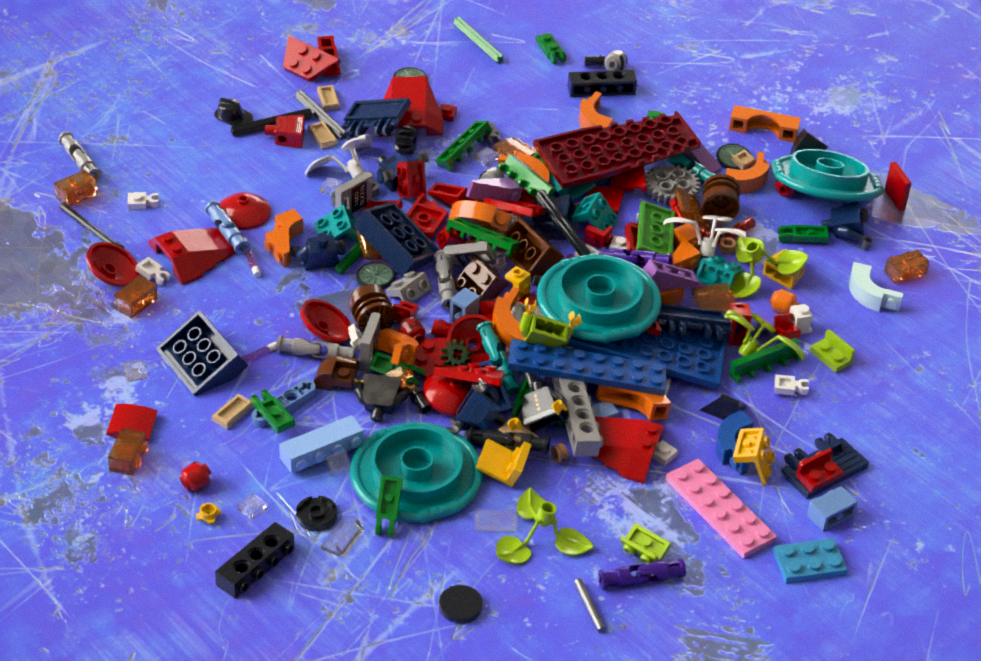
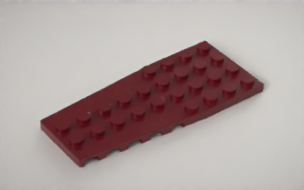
(609, 151)

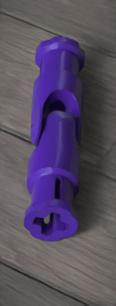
(636, 256)
(644, 572)

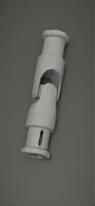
(78, 154)
(445, 279)
(303, 347)

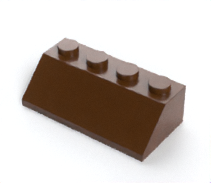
(534, 252)

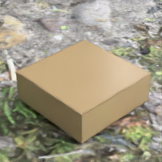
(743, 160)

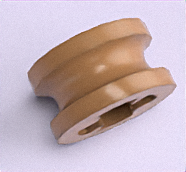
(727, 245)
(559, 453)

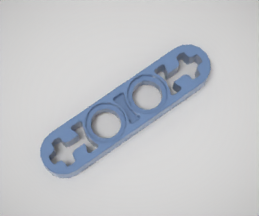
(305, 387)

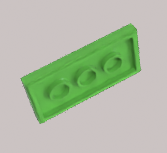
(651, 231)

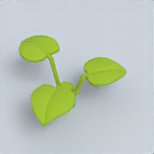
(752, 251)
(750, 345)
(534, 507)

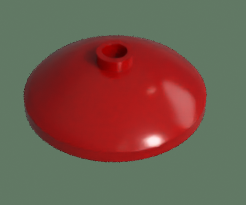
(246, 209)
(111, 264)
(325, 321)
(465, 329)
(446, 393)

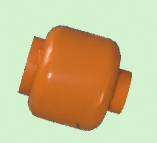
(782, 301)

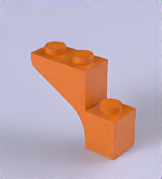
(277, 241)
(686, 241)
(651, 405)

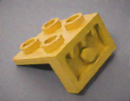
(755, 447)
(502, 462)

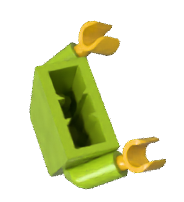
(546, 330)

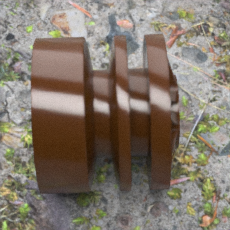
(721, 196)
(368, 300)

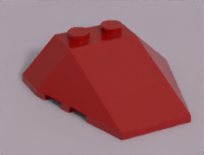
(423, 111)
(192, 251)
(629, 445)

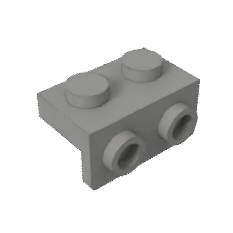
(410, 287)

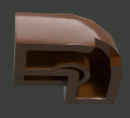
(336, 372)

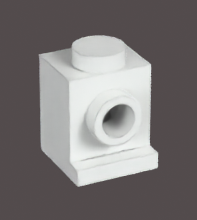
(802, 318)

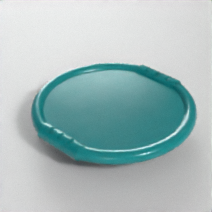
(827, 175)
(608, 293)
(434, 466)

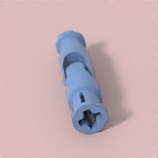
(227, 227)

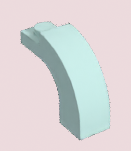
(869, 293)

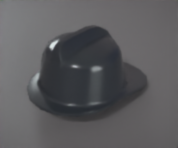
(231, 112)

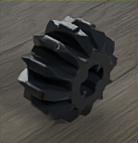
(406, 140)

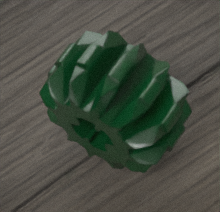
(449, 352)

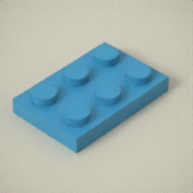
(809, 560)

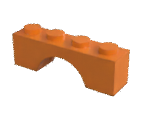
(745, 119)

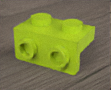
(645, 544)

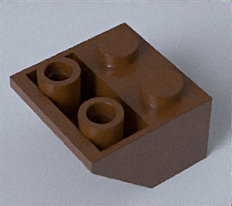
(481, 279)

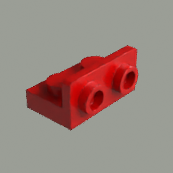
(411, 178)
(818, 470)

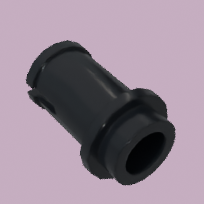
(594, 60)
(418, 398)

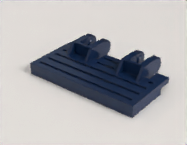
(377, 114)
(679, 317)
(843, 455)

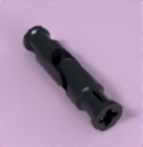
(507, 439)

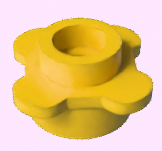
(208, 513)

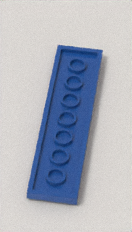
(587, 367)

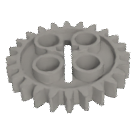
(665, 179)

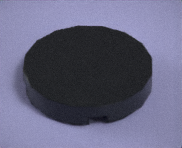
(316, 513)
(460, 603)

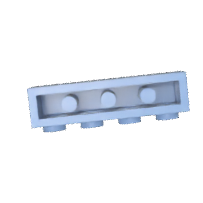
(316, 444)

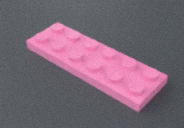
(721, 508)

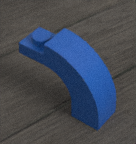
(727, 439)

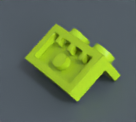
(833, 352)

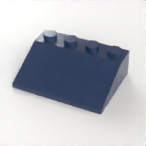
(396, 237)
(201, 355)

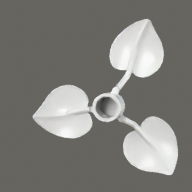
(354, 165)
(709, 243)

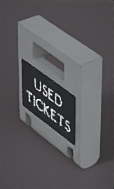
(357, 192)
(462, 254)
(369, 342)

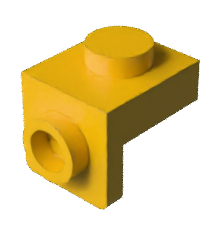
(520, 279)

